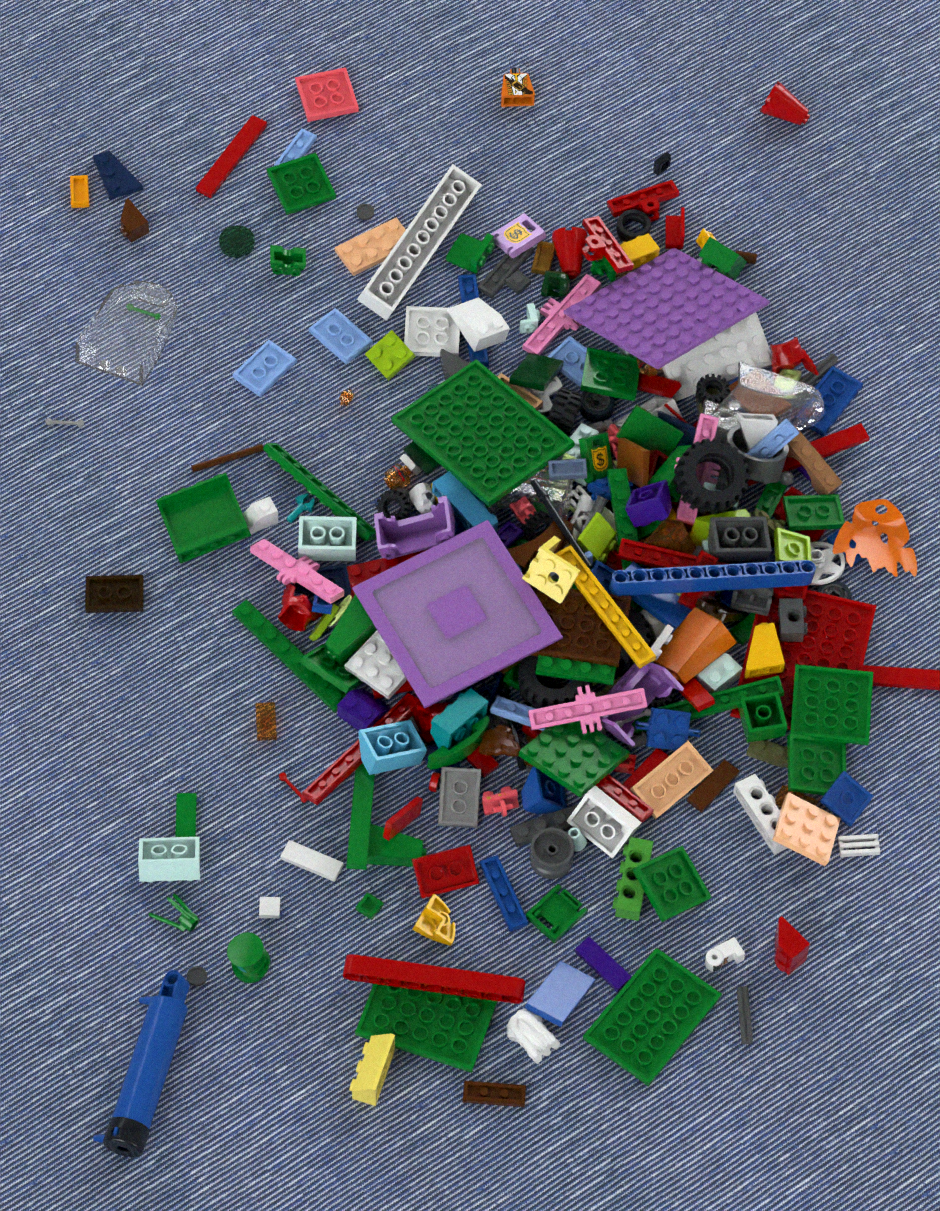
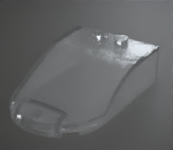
(124, 333)
(768, 393)

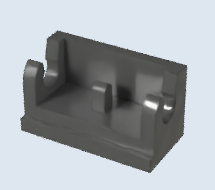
(752, 600)

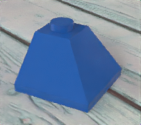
(542, 794)

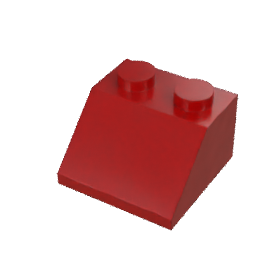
(790, 947)

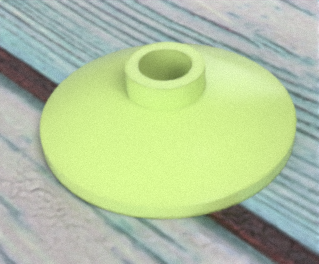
(342, 607)

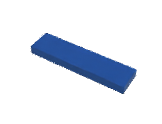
(503, 893)

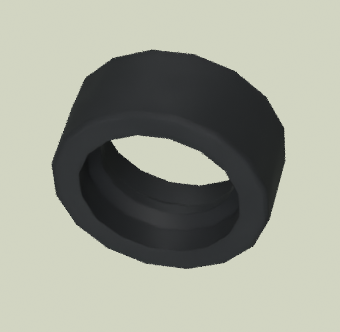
(628, 216)

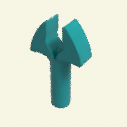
(301, 507)

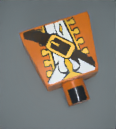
(517, 89)

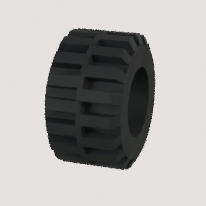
(565, 409)

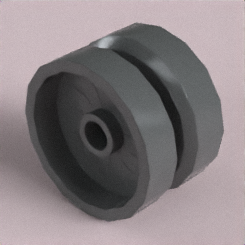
(551, 853)

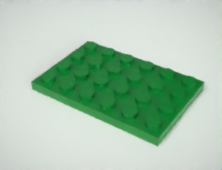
(652, 1016)
(429, 1023)

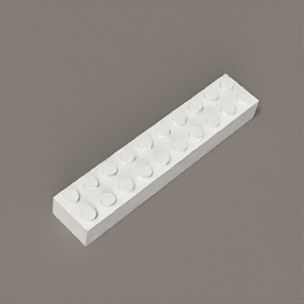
(419, 242)

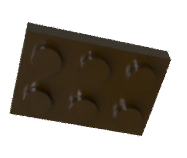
(114, 593)

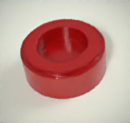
(434, 782)

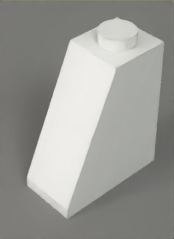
(756, 427)

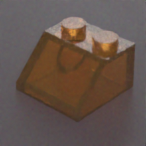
(673, 536)

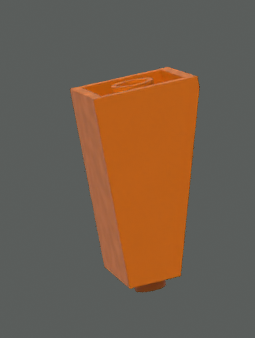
(695, 645)

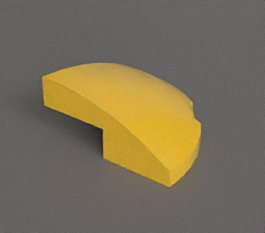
(435, 922)

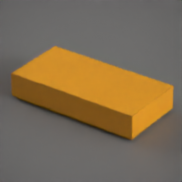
(79, 191)

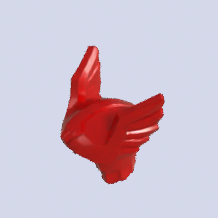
(790, 355)
(296, 610)

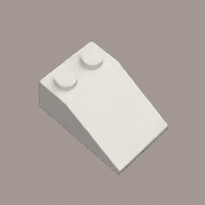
(479, 323)

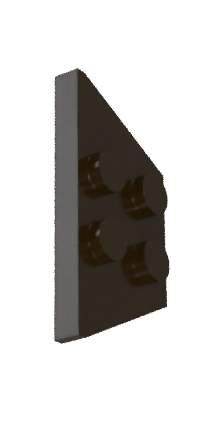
(719, 610)

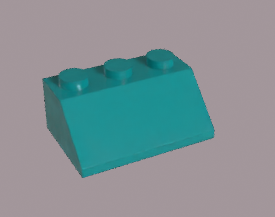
(457, 719)

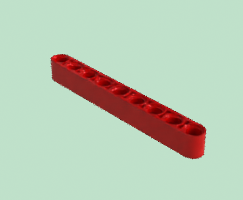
(434, 978)

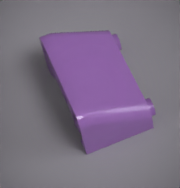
(415, 533)

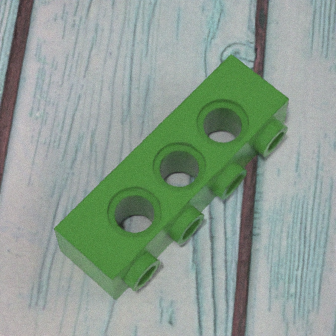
(631, 907)

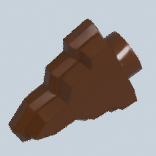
(499, 742)

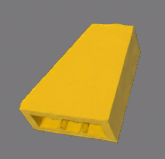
(765, 652)

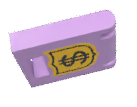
(516, 238)

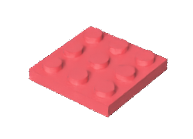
(326, 94)

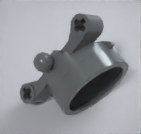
(760, 469)

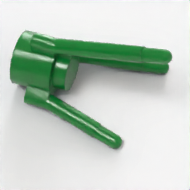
(188, 919)

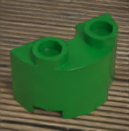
(287, 261)

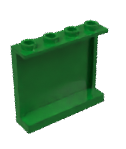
(203, 517)

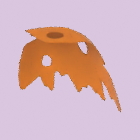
(869, 541)

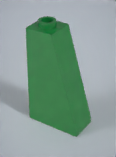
(666, 472)
(350, 632)
(396, 851)

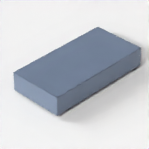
(567, 469)

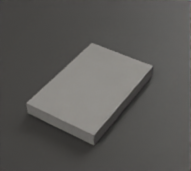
(459, 797)

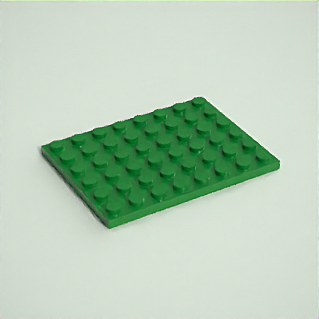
(482, 432)

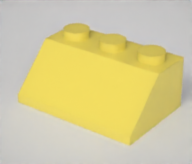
(373, 1068)

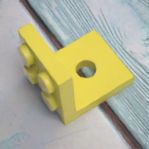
(547, 562)

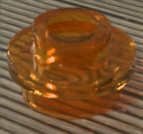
(346, 397)

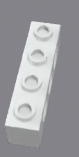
(744, 791)

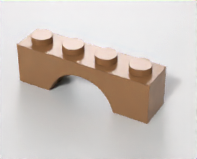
(822, 476)

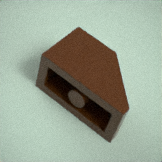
(133, 222)

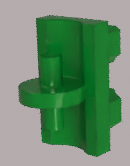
(603, 265)

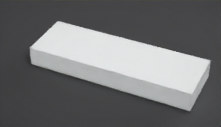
(311, 860)

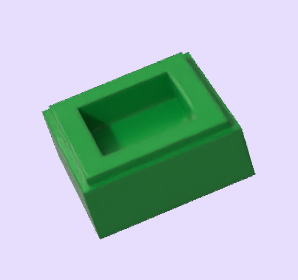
(369, 906)

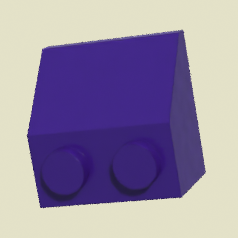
(649, 504)
(361, 709)

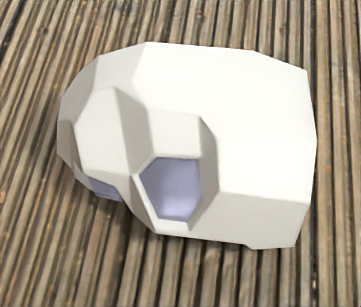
(422, 497)

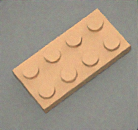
(370, 246)
(672, 779)

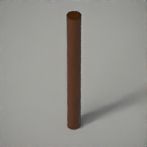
(226, 458)

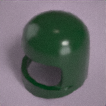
(555, 280)

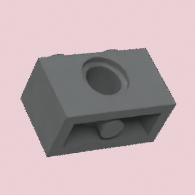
(789, 630)

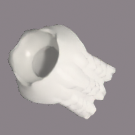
(531, 1034)

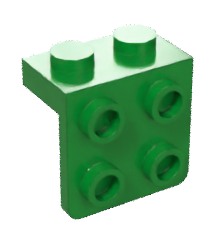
(470, 252)

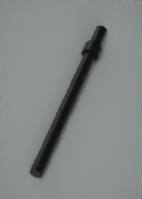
(543, 497)
(504, 691)

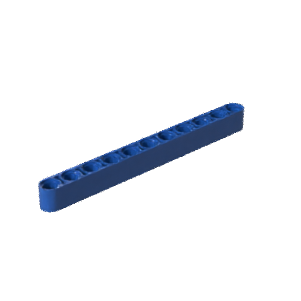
(712, 578)

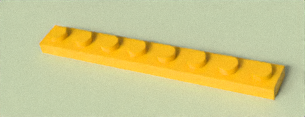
(608, 610)

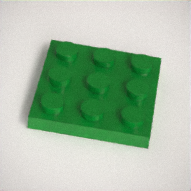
(301, 183)
(610, 374)
(814, 763)
(672, 883)

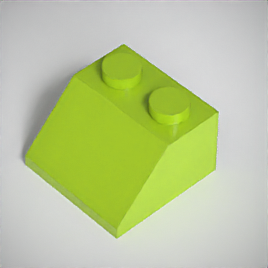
(598, 538)

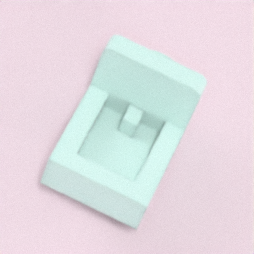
(531, 323)

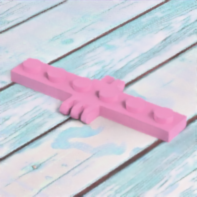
(556, 319)
(705, 429)
(300, 571)
(587, 709)

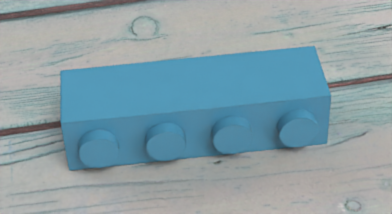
(464, 504)

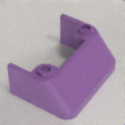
(656, 683)

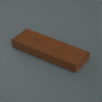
(713, 786)
(494, 1093)

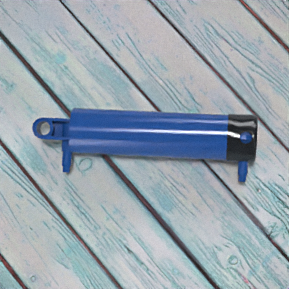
(148, 1068)

